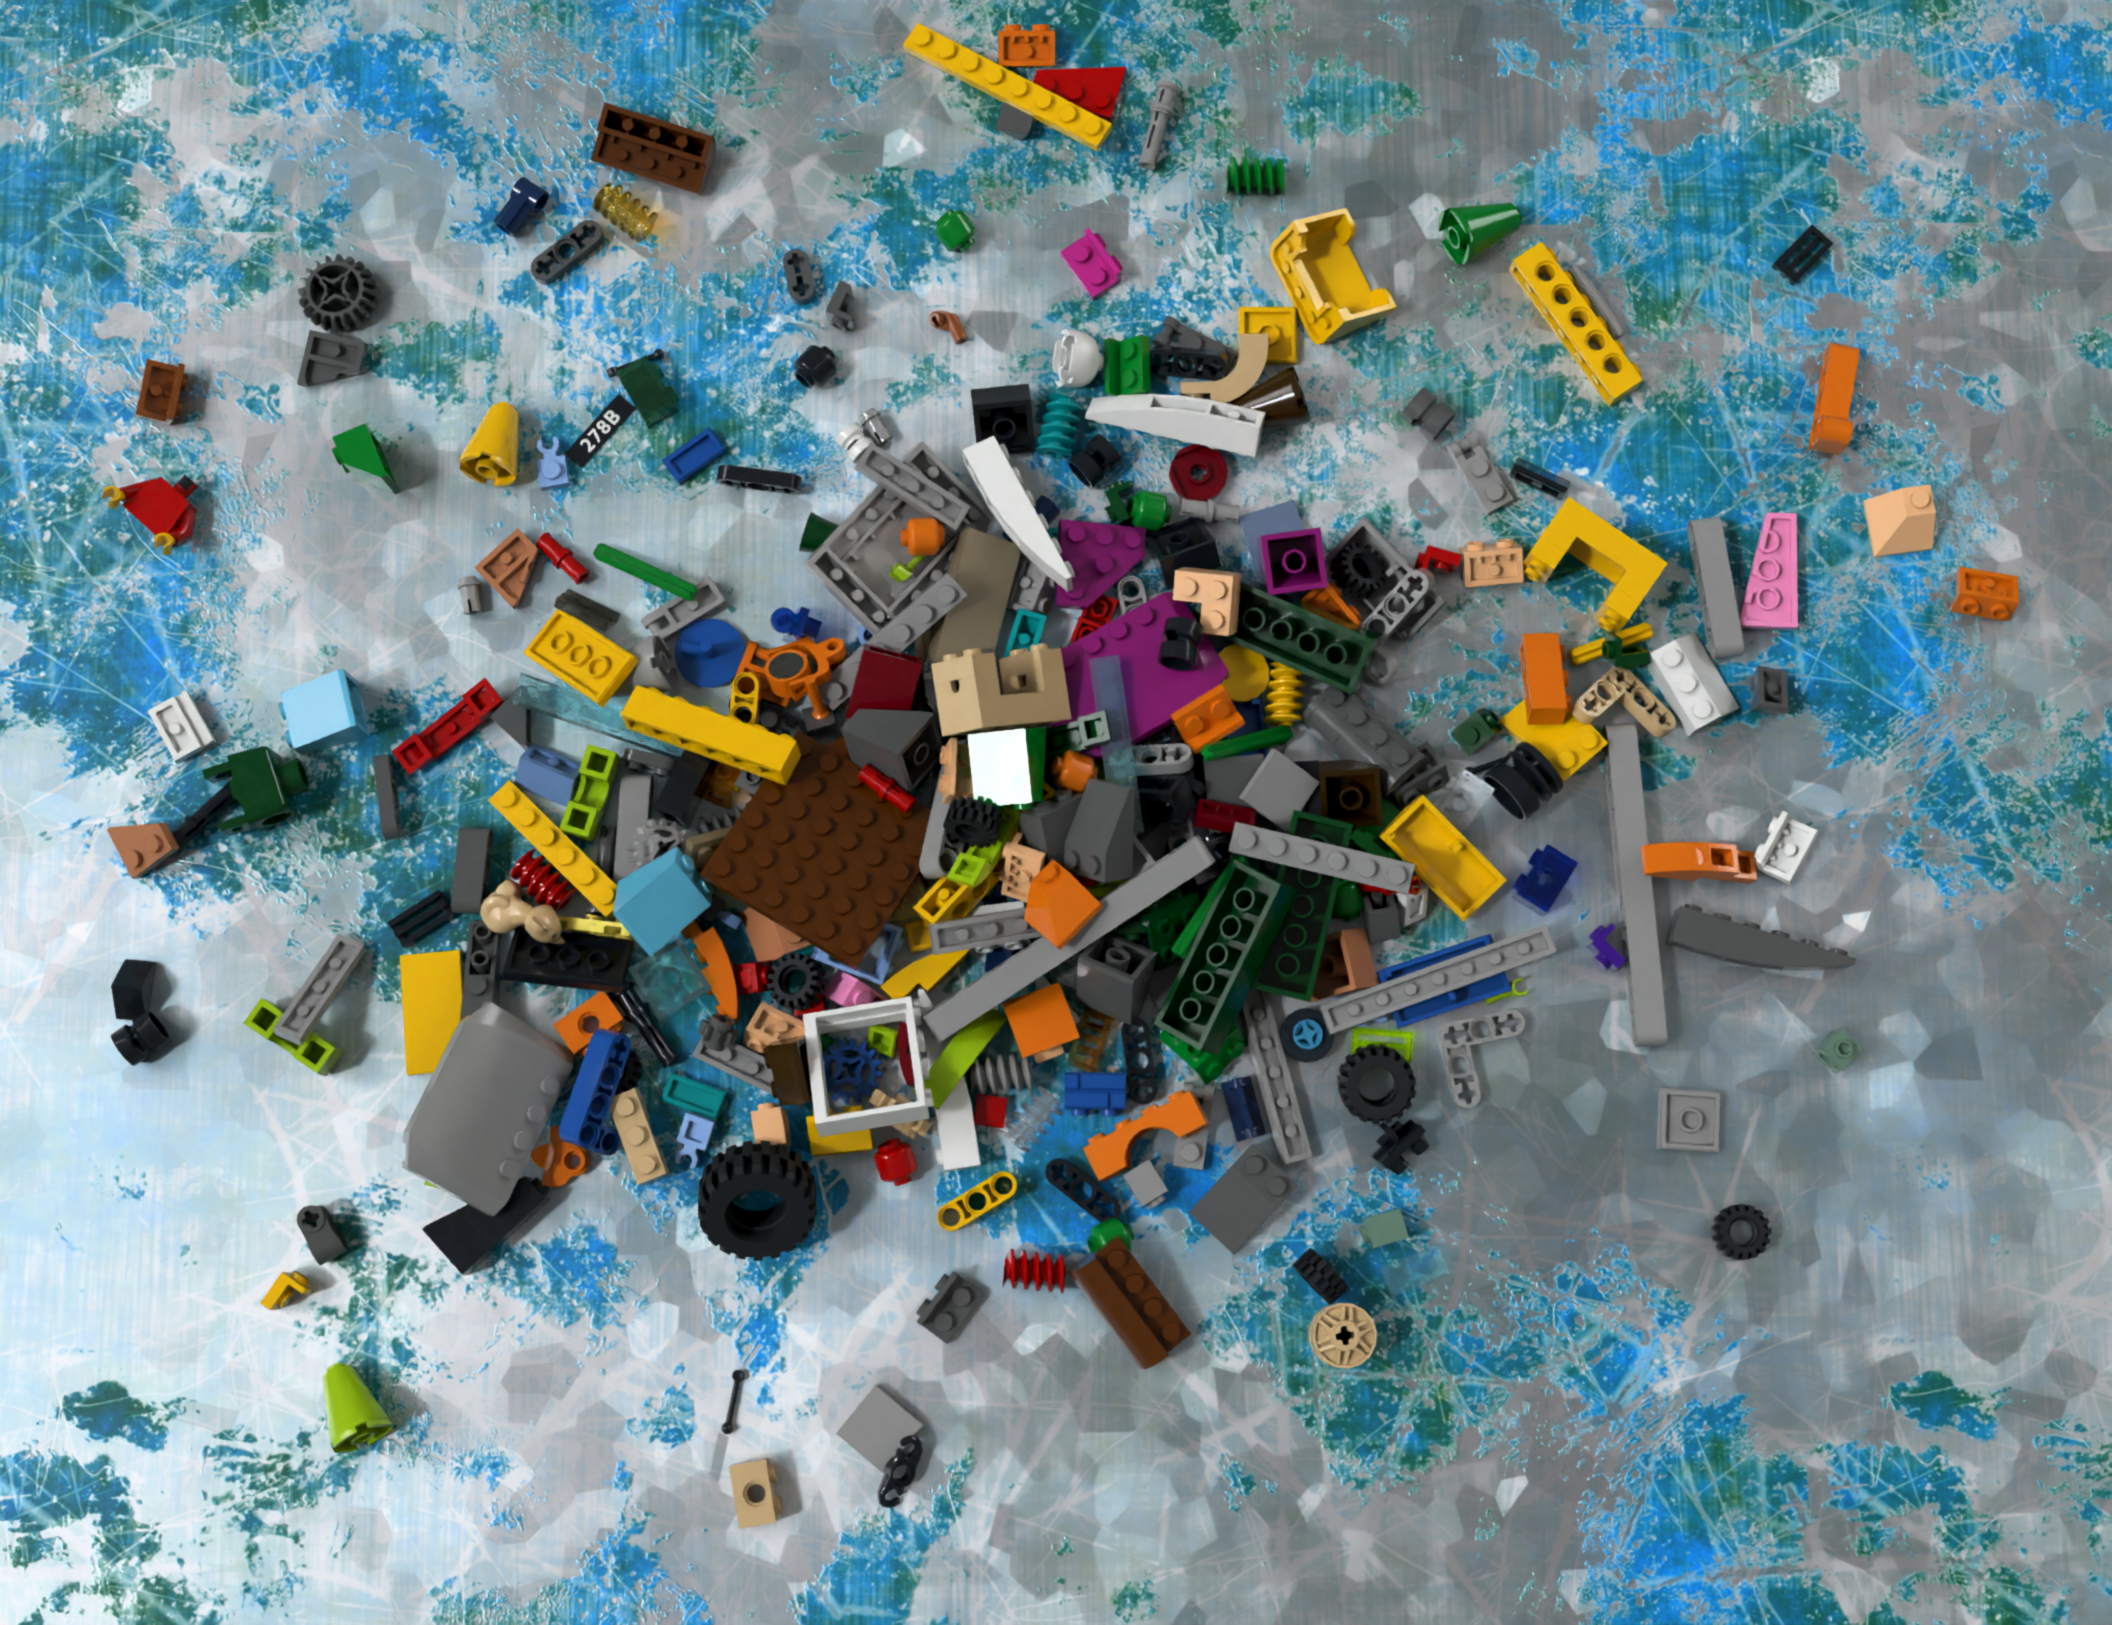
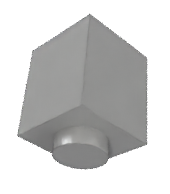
(1146, 1185)

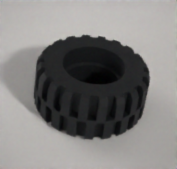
(757, 1232)

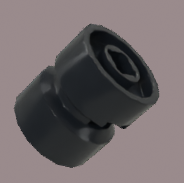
(1087, 468)
(1180, 644)
(149, 1031)

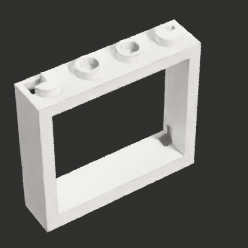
(857, 1017)

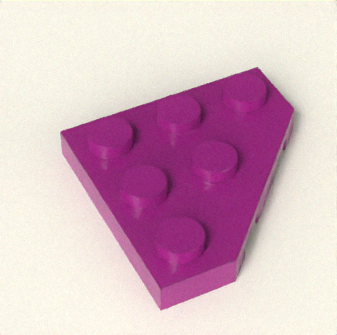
(1098, 557)

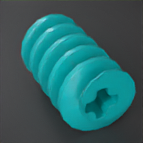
(1058, 426)

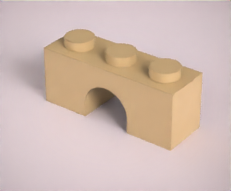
(637, 1137)

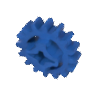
(860, 1061)

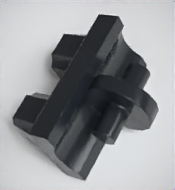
(1396, 1141)

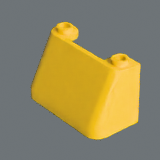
(1326, 278)

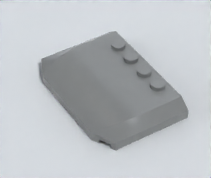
(867, 545)
(485, 1107)

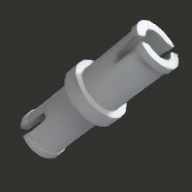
(1209, 510)

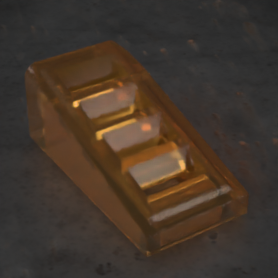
(1084, 1063)

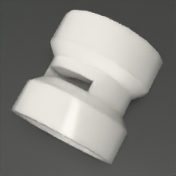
(853, 441)

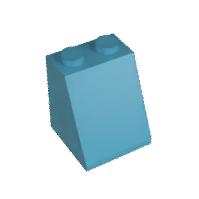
(324, 713)
(661, 899)

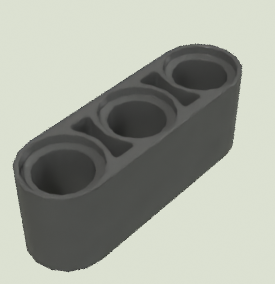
(471, 869)

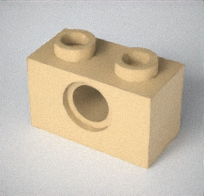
(751, 1512)

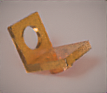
(720, 781)

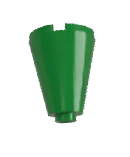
(1476, 229)

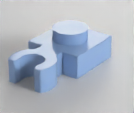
(552, 469)
(695, 1135)

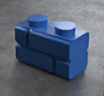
(1095, 1093)

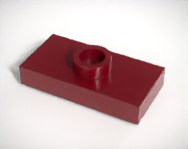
(1221, 815)

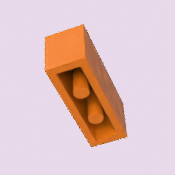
(1544, 678)

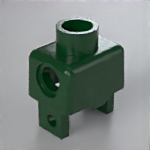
(261, 786)

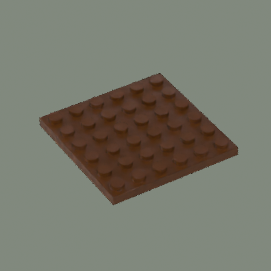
(822, 854)

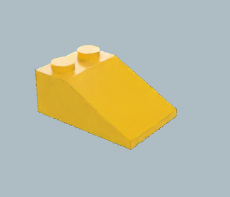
(1564, 745)

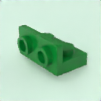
(1127, 366)

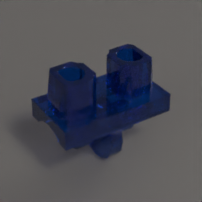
(795, 624)

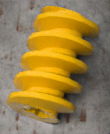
(1283, 695)

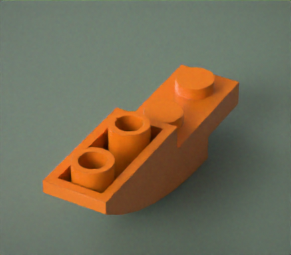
(1698, 860)
(719, 972)

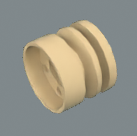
(1328, 1323)

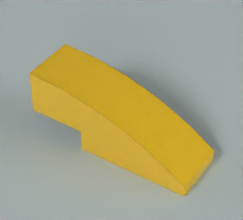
(925, 972)

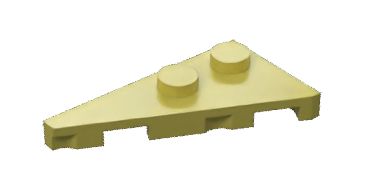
(596, 926)

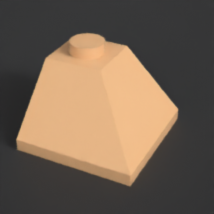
(1901, 521)

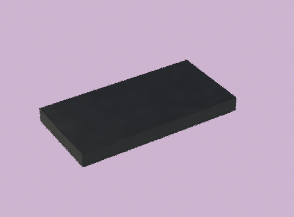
(579, 963)

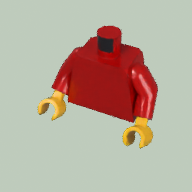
(159, 508)

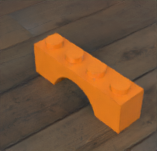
(1112, 1153)

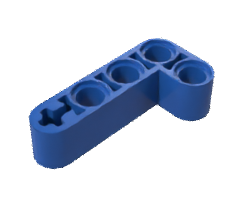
(594, 1093)

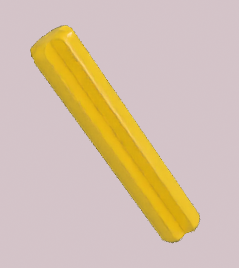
(1594, 649)

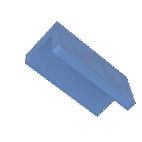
(548, 774)

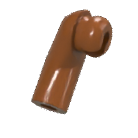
(949, 322)

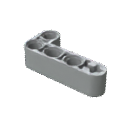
(1393, 619)

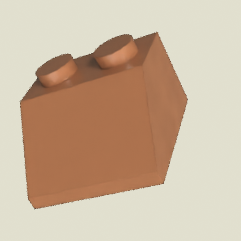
(770, 939)
(1344, 965)

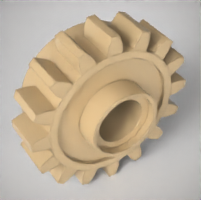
(910, 1129)

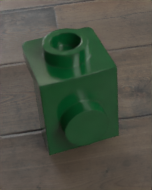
(1115, 508)
(1623, 656)
(1477, 730)

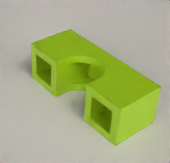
(596, 782)
(315, 1052)

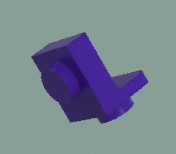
(1604, 953)

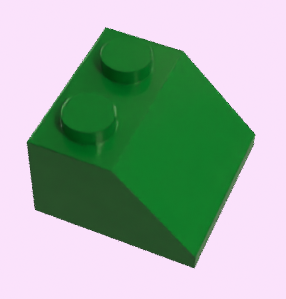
(363, 457)

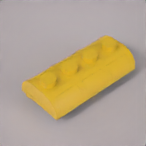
(1442, 857)

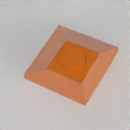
(1059, 905)

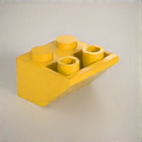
(840, 1143)

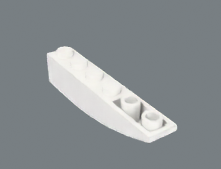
(1183, 419)
(1015, 509)
(955, 1117)

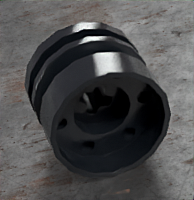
(1523, 780)

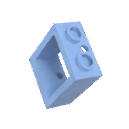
(883, 965)

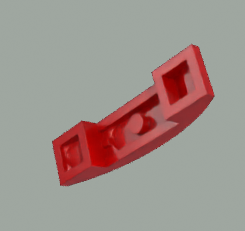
(450, 728)

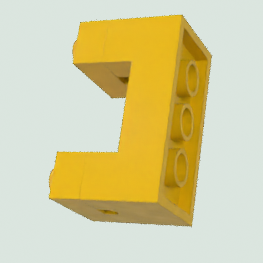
(1603, 550)

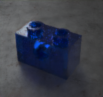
(1558, 870)

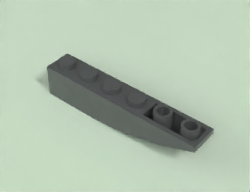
(1747, 944)
(481, 968)

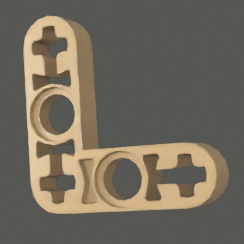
(1618, 691)

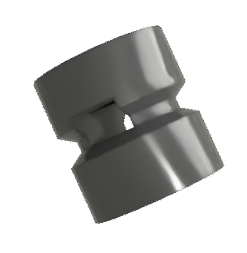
(1428, 414)

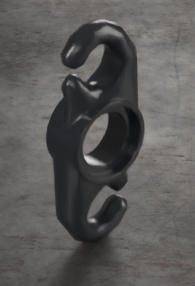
(910, 1460)

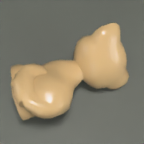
(506, 911)

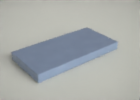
(1267, 521)

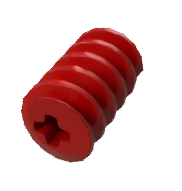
(541, 882)
(1034, 1270)

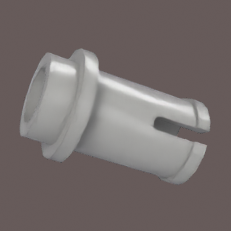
(875, 426)
(470, 594)

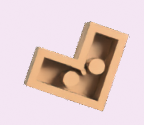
(1218, 594)

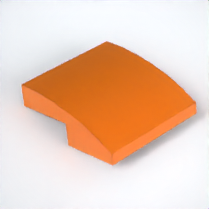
(1041, 1020)

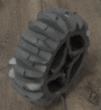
(349, 274)

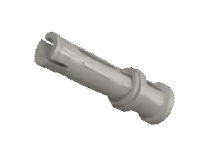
(1160, 113)

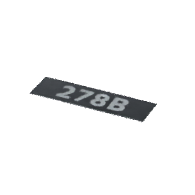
(600, 430)

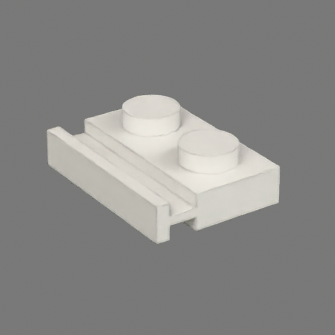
(181, 726)

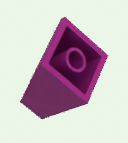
(1292, 561)

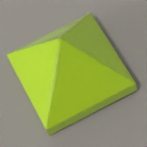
(883, 1040)

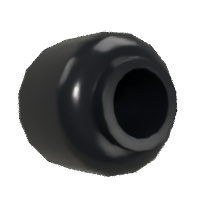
(815, 366)

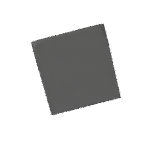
(1014, 122)

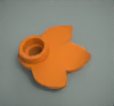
(556, 1159)

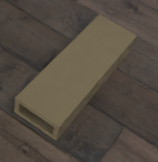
(986, 572)

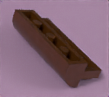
(653, 149)
(1129, 1303)

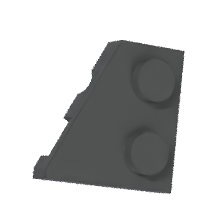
(330, 358)

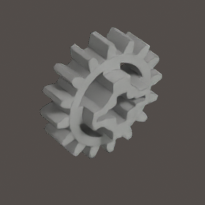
(652, 841)

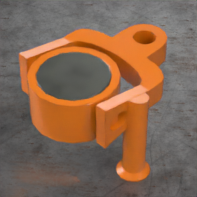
(791, 674)

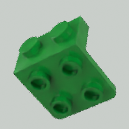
(1205, 1064)

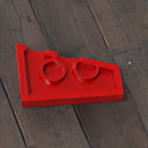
(1086, 87)

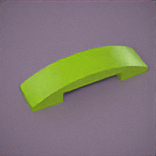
(977, 863)
(961, 1054)

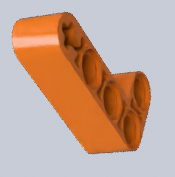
(1830, 424)

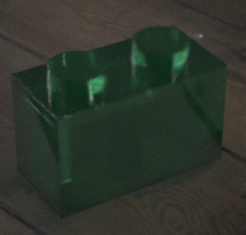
(647, 391)

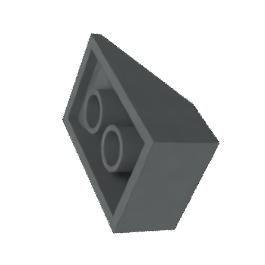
(1102, 833)
(1243, 1199)

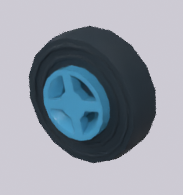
(1313, 1031)

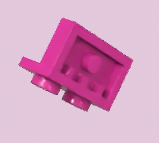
(1092, 264)

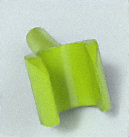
(901, 572)
(1513, 993)

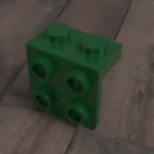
(1166, 921)

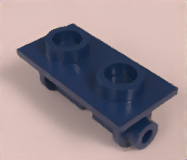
(1243, 1108)

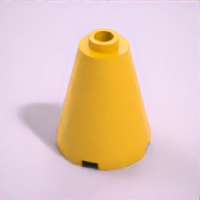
(493, 447)

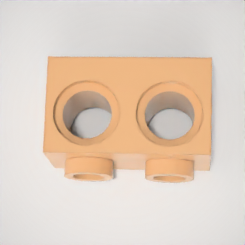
(771, 1124)

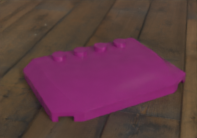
(1149, 688)

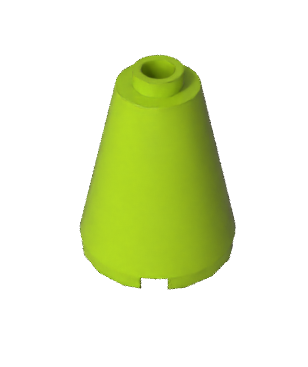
(352, 1410)

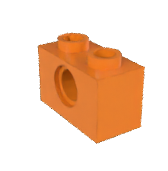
(573, 1024)

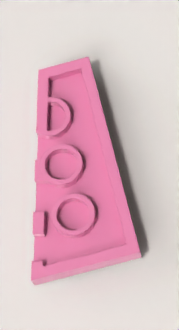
(1772, 582)

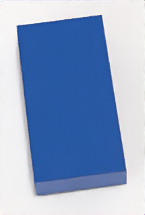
(694, 456)

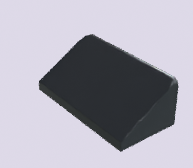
(1539, 479)

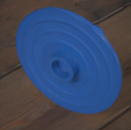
(709, 653)

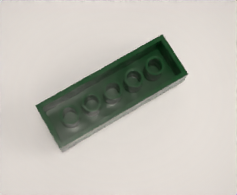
(1301, 636)
(1298, 946)
(1225, 957)

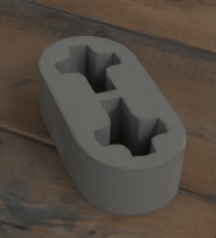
(805, 275)

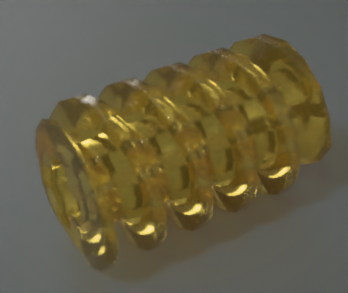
(624, 213)

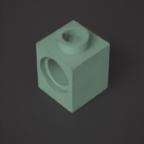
(1838, 1050)
(1383, 1228)

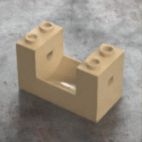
(971, 696)

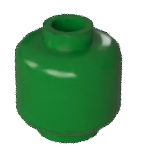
(955, 230)
(1149, 510)
(1347, 901)
(1108, 1229)

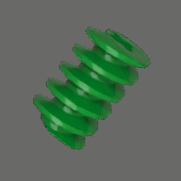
(1255, 175)

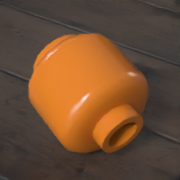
(922, 536)
(1073, 770)

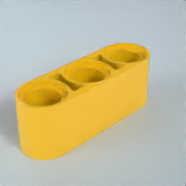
(750, 700)
(961, 1202)

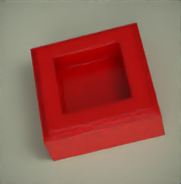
(990, 1111)

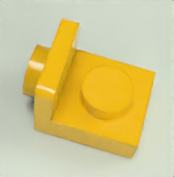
(281, 1293)

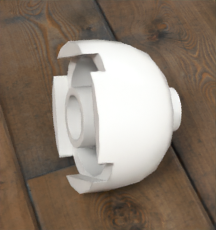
(1076, 359)

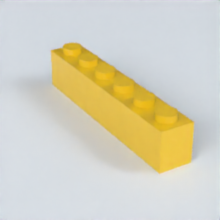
(711, 734)

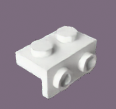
(1784, 848)

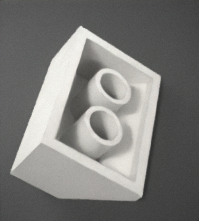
(1691, 683)

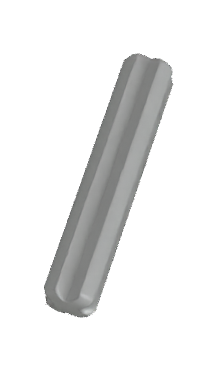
(1597, 303)

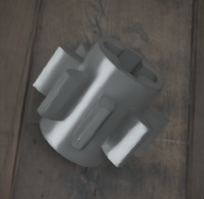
(718, 1032)

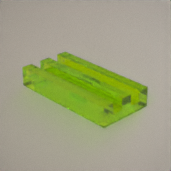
(1355, 1043)

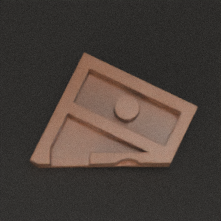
(510, 567)
(143, 846)

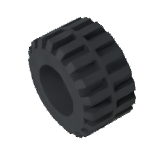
(1390, 1105)

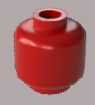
(895, 1161)

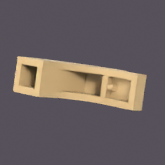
(1248, 368)

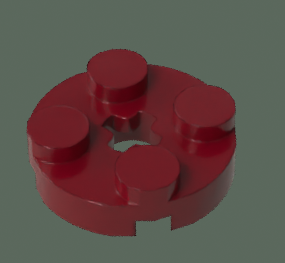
(1204, 459)

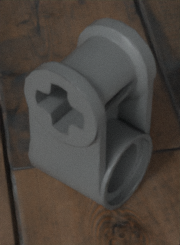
(323, 1240)

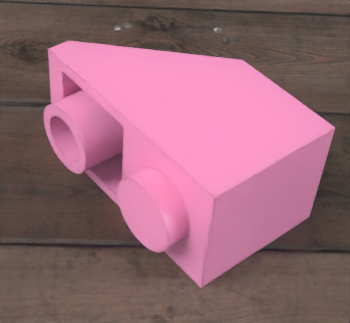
(850, 991)

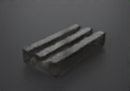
(587, 610)

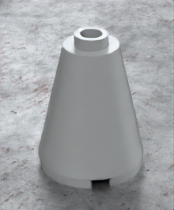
(652, 669)

